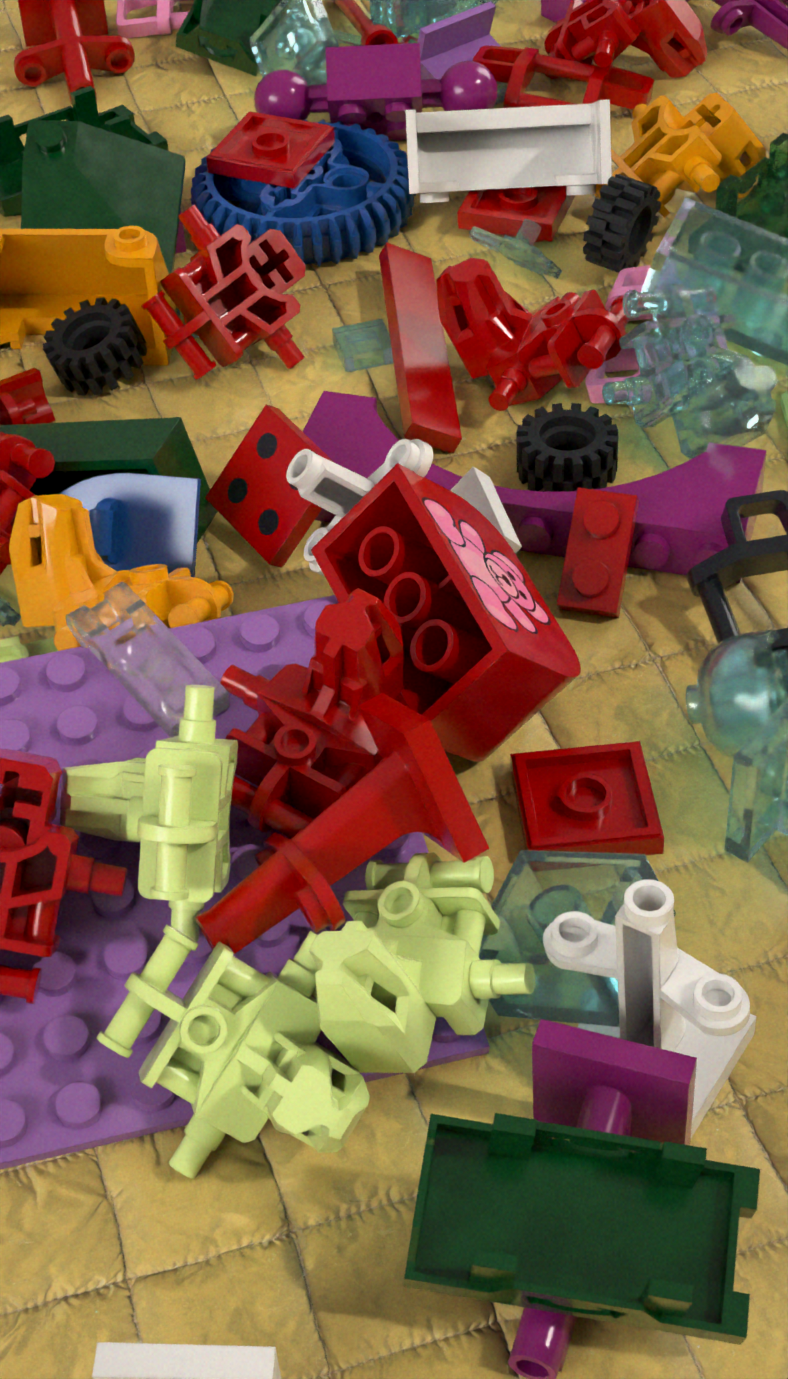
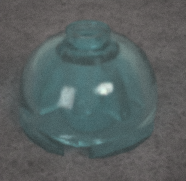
(738, 689)

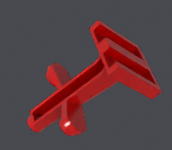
(68, 43)
(401, 795)

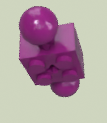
(375, 88)

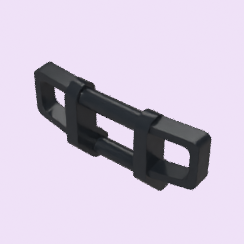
(741, 560)

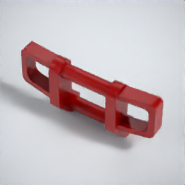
(519, 66)

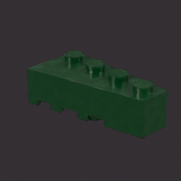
(113, 447)

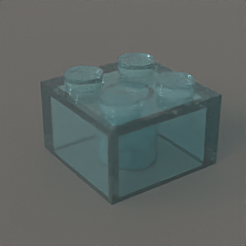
(530, 899)

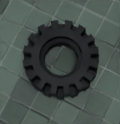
(621, 223)
(95, 346)
(567, 449)

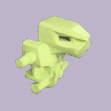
(171, 804)
(411, 961)
(239, 1051)

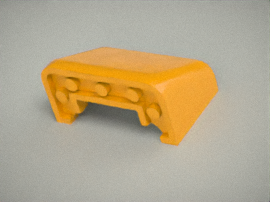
(59, 268)

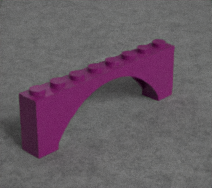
(676, 511)

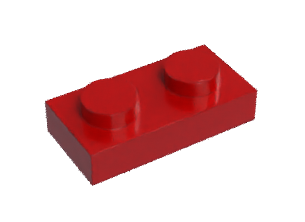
(598, 552)

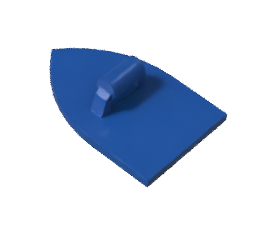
(142, 519)

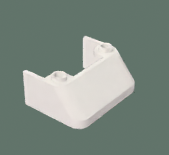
(509, 149)

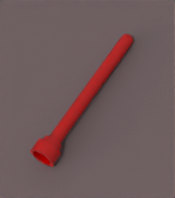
(370, 33)

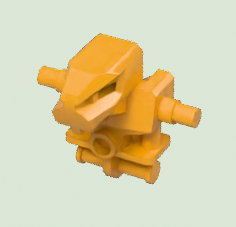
(689, 149)
(61, 571)

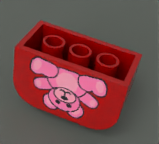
(470, 619)

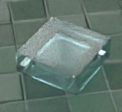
(363, 345)

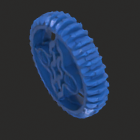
(331, 210)

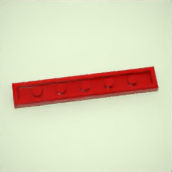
(419, 349)

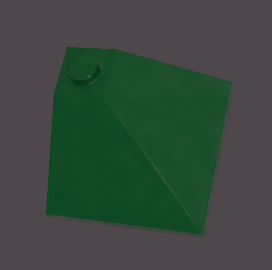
(100, 181)

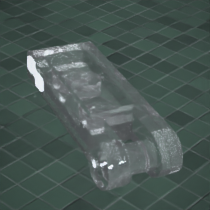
(143, 655)

